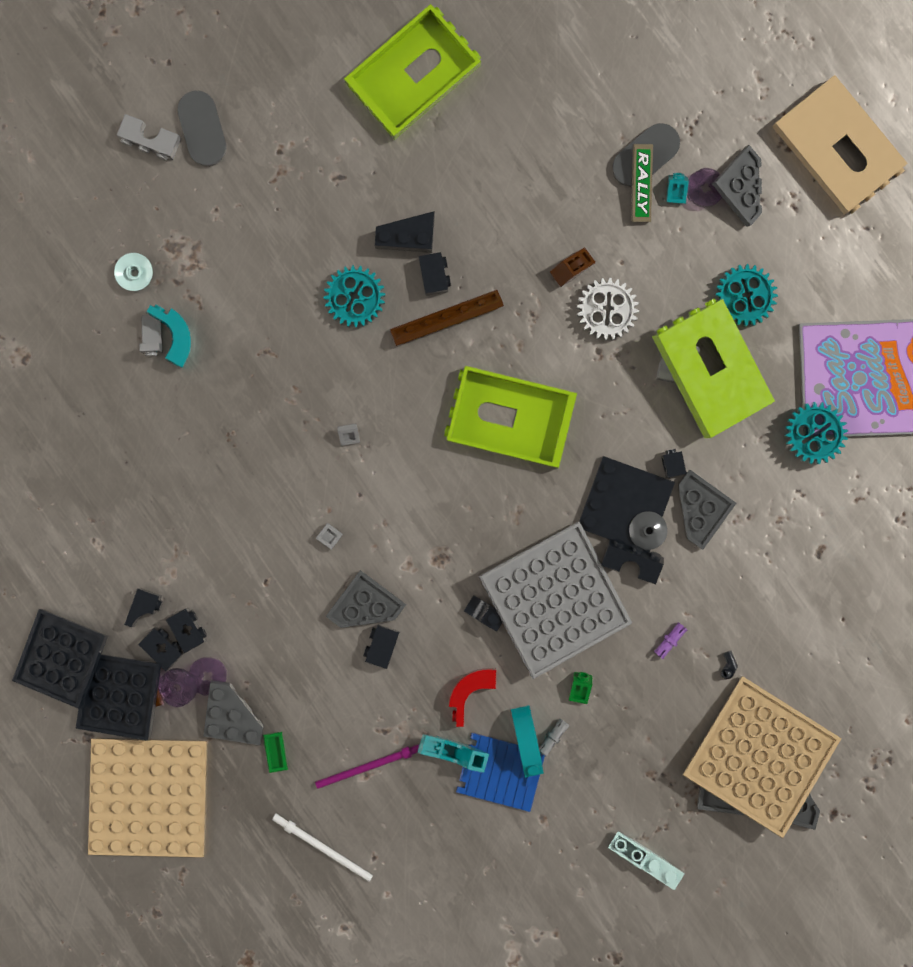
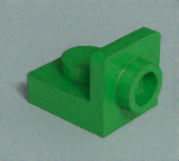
(581, 687)

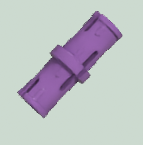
(670, 640)

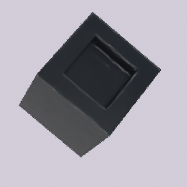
(673, 463)

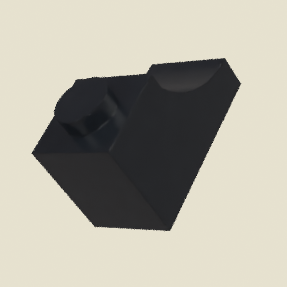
(142, 604)
(484, 613)

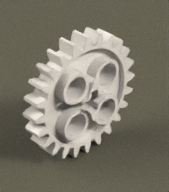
(624, 310)

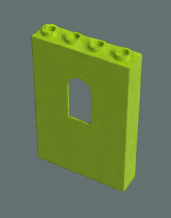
(391, 92)
(729, 394)
(539, 423)

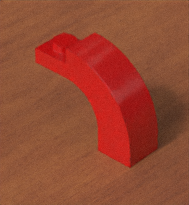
(475, 680)

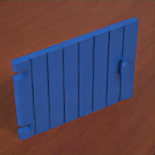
(503, 776)

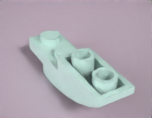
(646, 860)

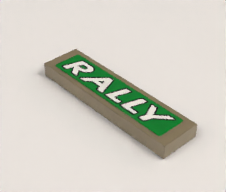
(642, 183)

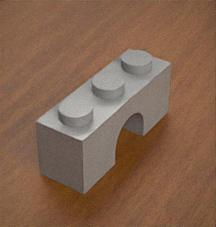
(164, 144)

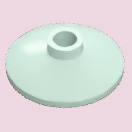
(124, 269)

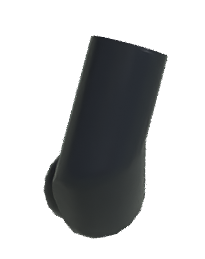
(730, 666)

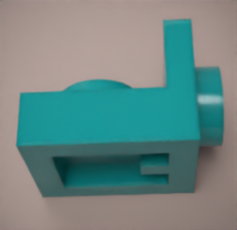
(677, 188)

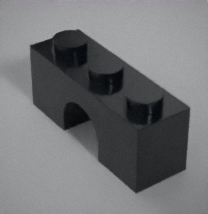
(618, 553)

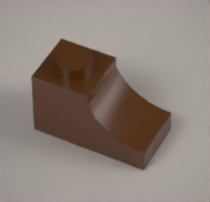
(572, 267)

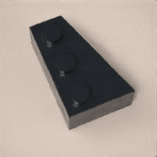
(407, 234)

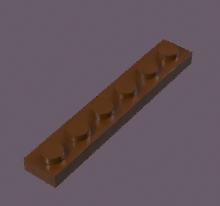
(446, 317)

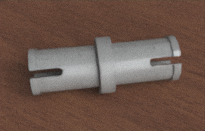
(553, 737)

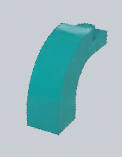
(180, 334)
(527, 741)
(453, 751)

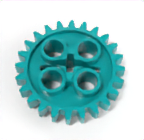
(763, 291)
(370, 303)
(807, 419)

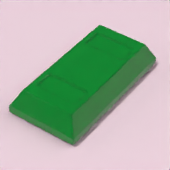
(275, 752)

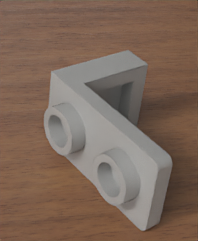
(151, 336)

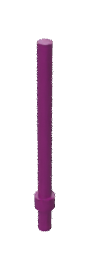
(405, 753)

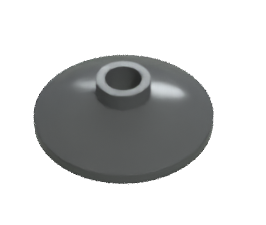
(638, 533)

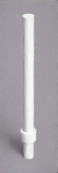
(291, 827)

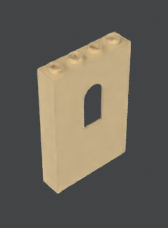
(819, 124)

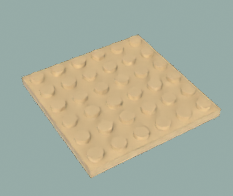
(762, 757)
(147, 797)

